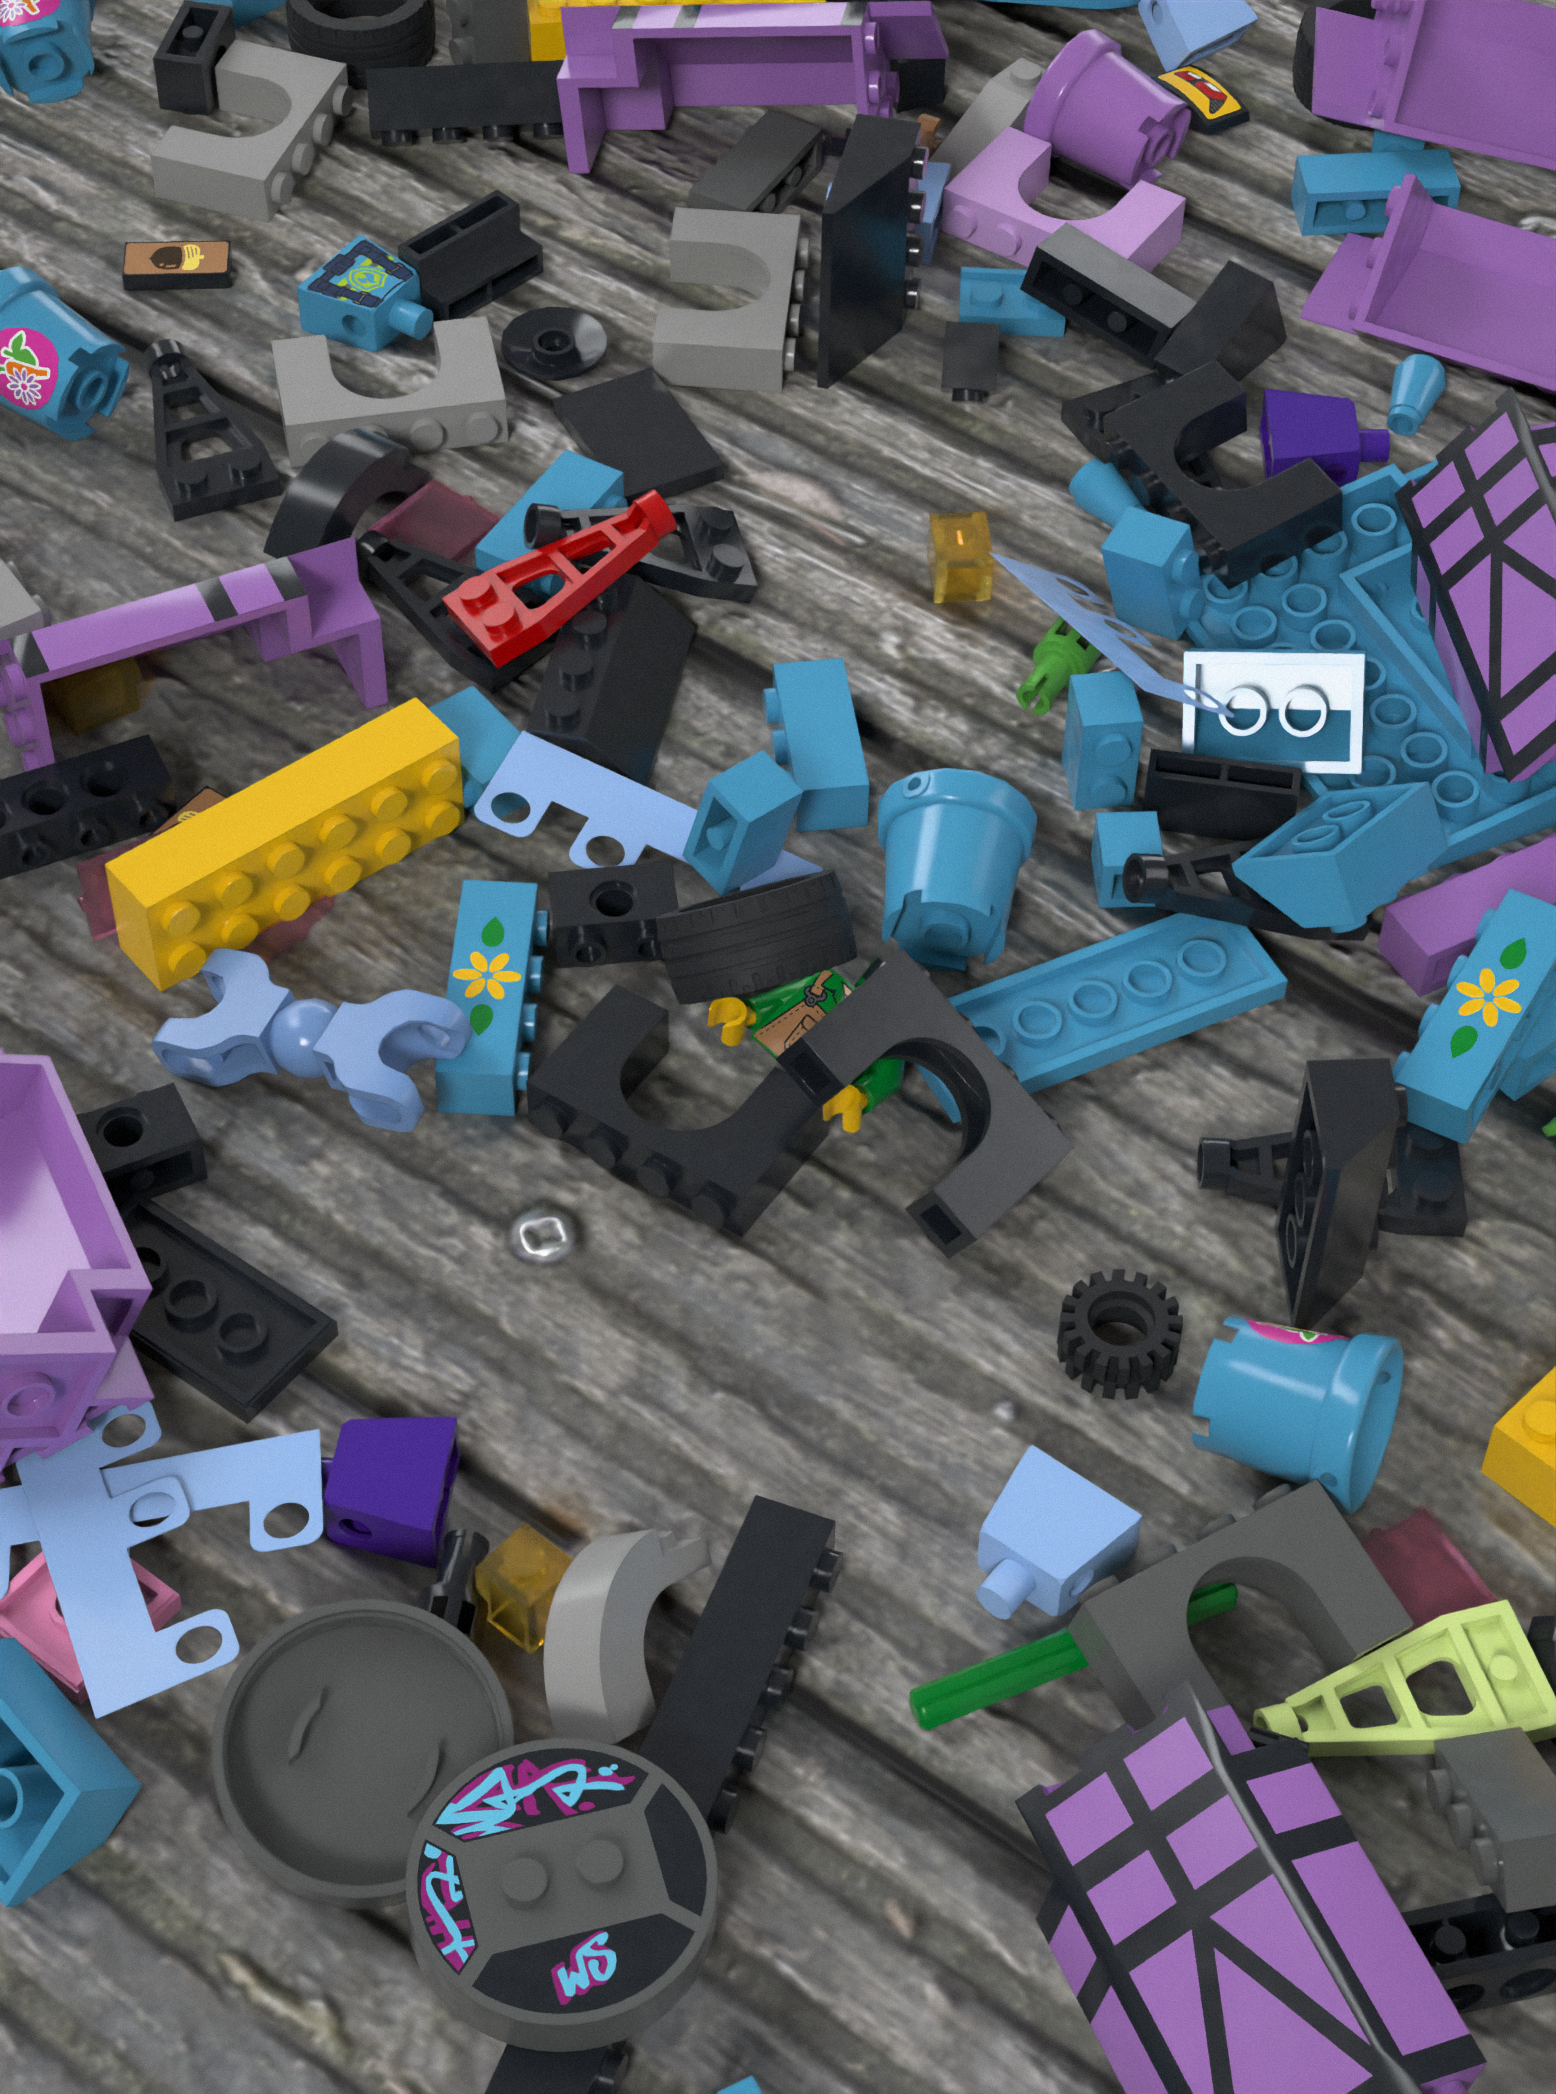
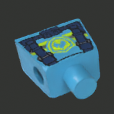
(363, 298)

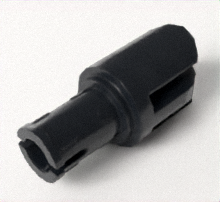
(455, 1592)

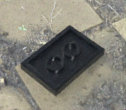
(641, 432)

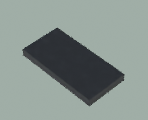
(217, 1315)

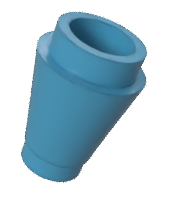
(1415, 390)
(1103, 492)

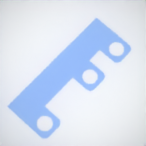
(1103, 637)
(610, 801)
(256, 1471)
(93, 1575)

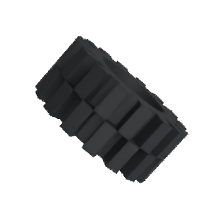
(1122, 1303)

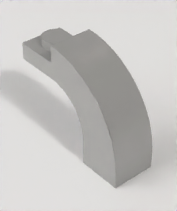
(597, 1632)

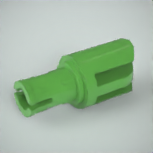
(1055, 660)

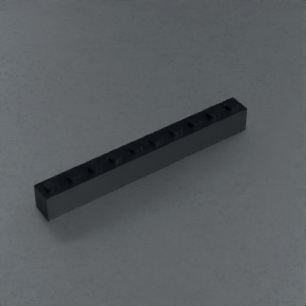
(714, 1719)

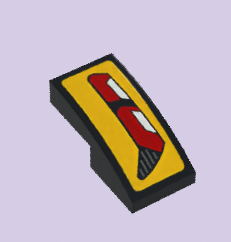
(1209, 99)

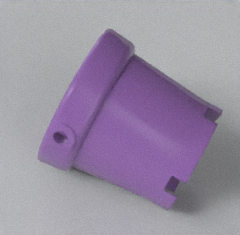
(1106, 112)

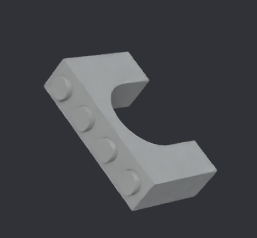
(259, 171)
(741, 345)
(454, 411)

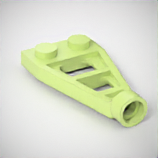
(1489, 1660)

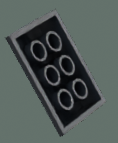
(870, 243)

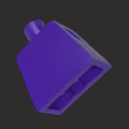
(1317, 428)
(392, 1485)

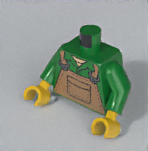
(791, 1011)

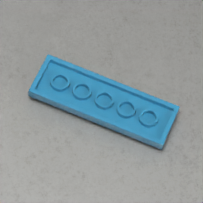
(1116, 999)

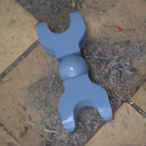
(354, 1046)

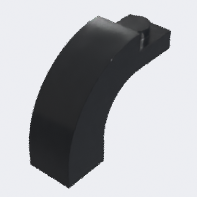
(338, 489)

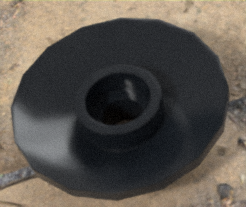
(554, 343)

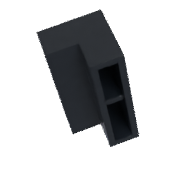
(472, 257)
(1219, 795)

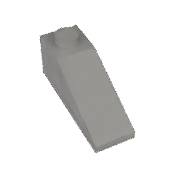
(998, 105)

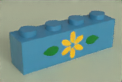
(492, 984)
(1483, 1019)

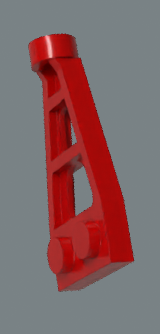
(507, 628)

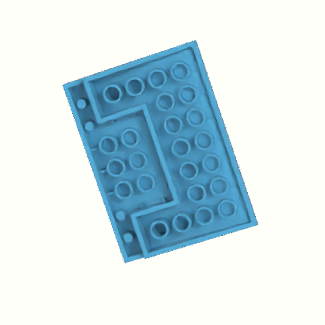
(1360, 597)

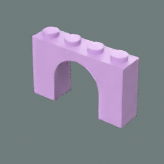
(993, 193)

